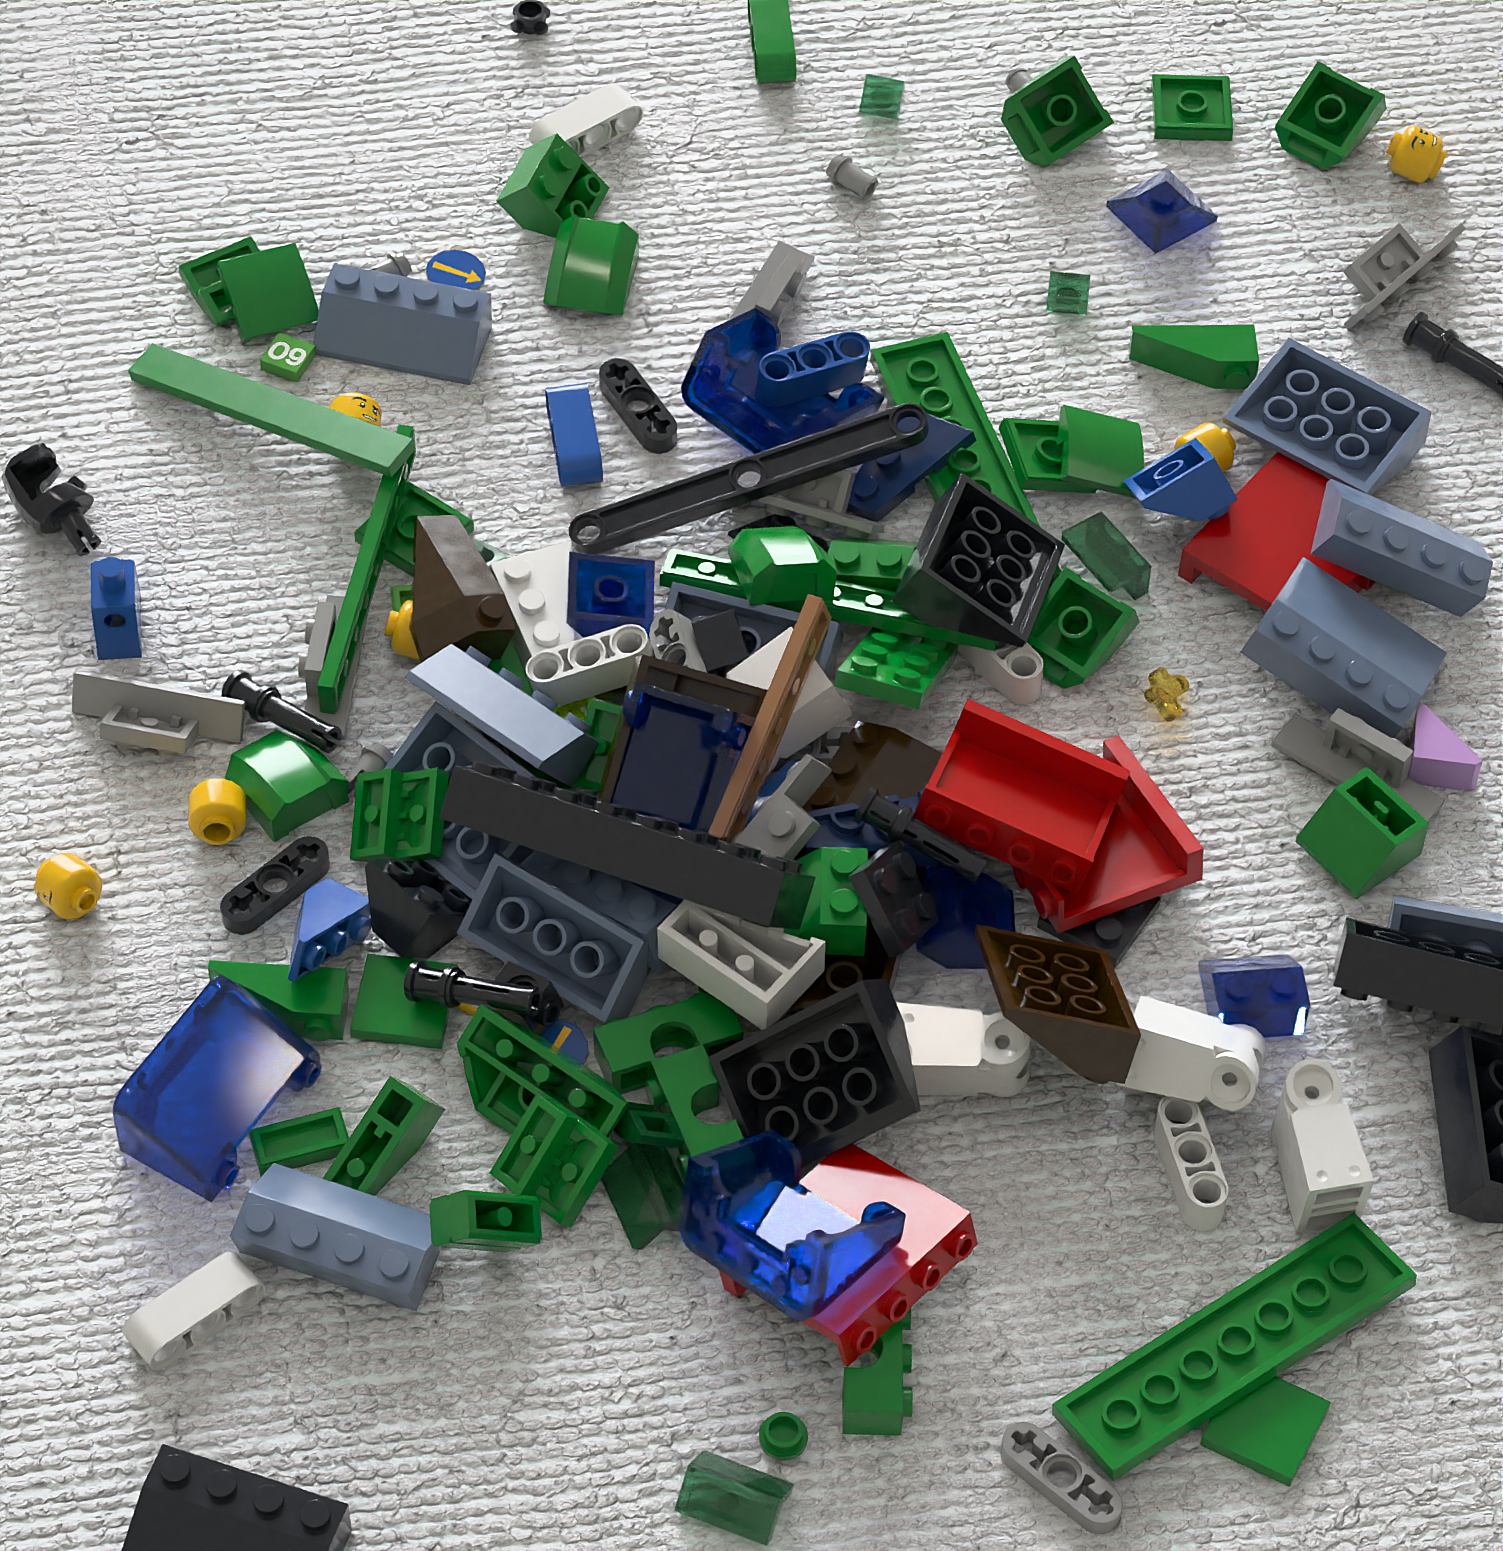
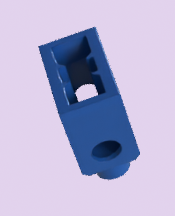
(116, 591)

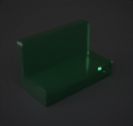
(1108, 555)
(644, 1192)
(732, 1496)

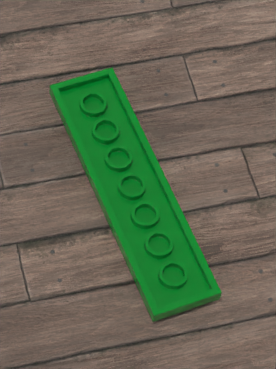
(933, 376)
(1233, 1346)

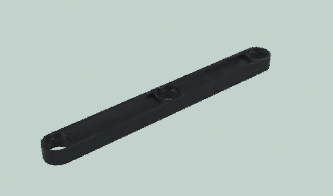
(719, 487)

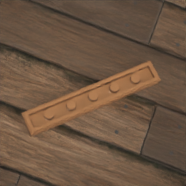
(772, 719)

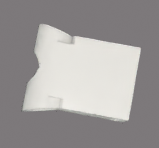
(817, 707)
(965, 1051)
(1195, 1056)
(1319, 1149)

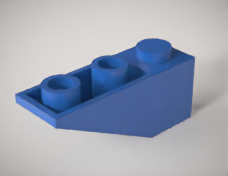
(327, 925)

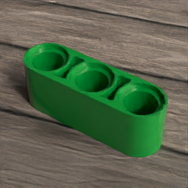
(772, 41)

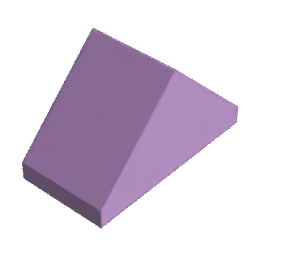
(1440, 755)

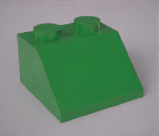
(871, 561)
(833, 906)

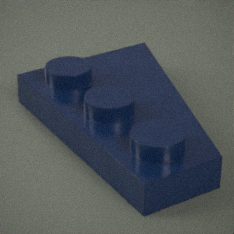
(892, 478)
(841, 831)

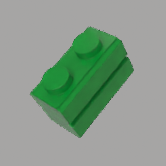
(485, 1221)

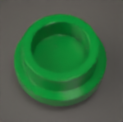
(783, 1436)

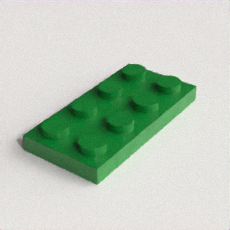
(896, 667)

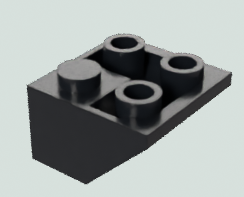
(413, 907)

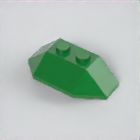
(512, 1064)

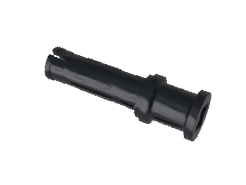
(1446, 347)
(266, 705)
(901, 824)
(453, 987)

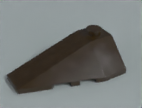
(455, 593)

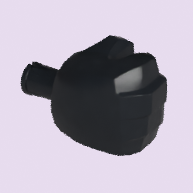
(55, 509)

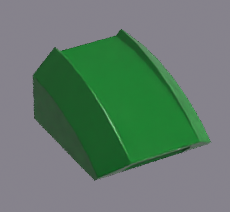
(1054, 113)
(1328, 117)
(592, 265)
(781, 565)
(1078, 629)
(286, 782)

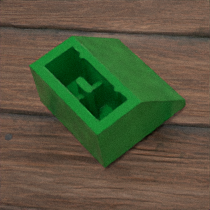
(551, 187)
(1363, 833)

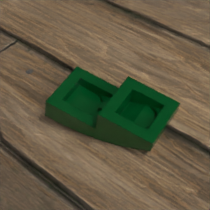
(646, 1127)

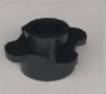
(530, 17)

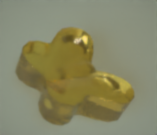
(1165, 691)

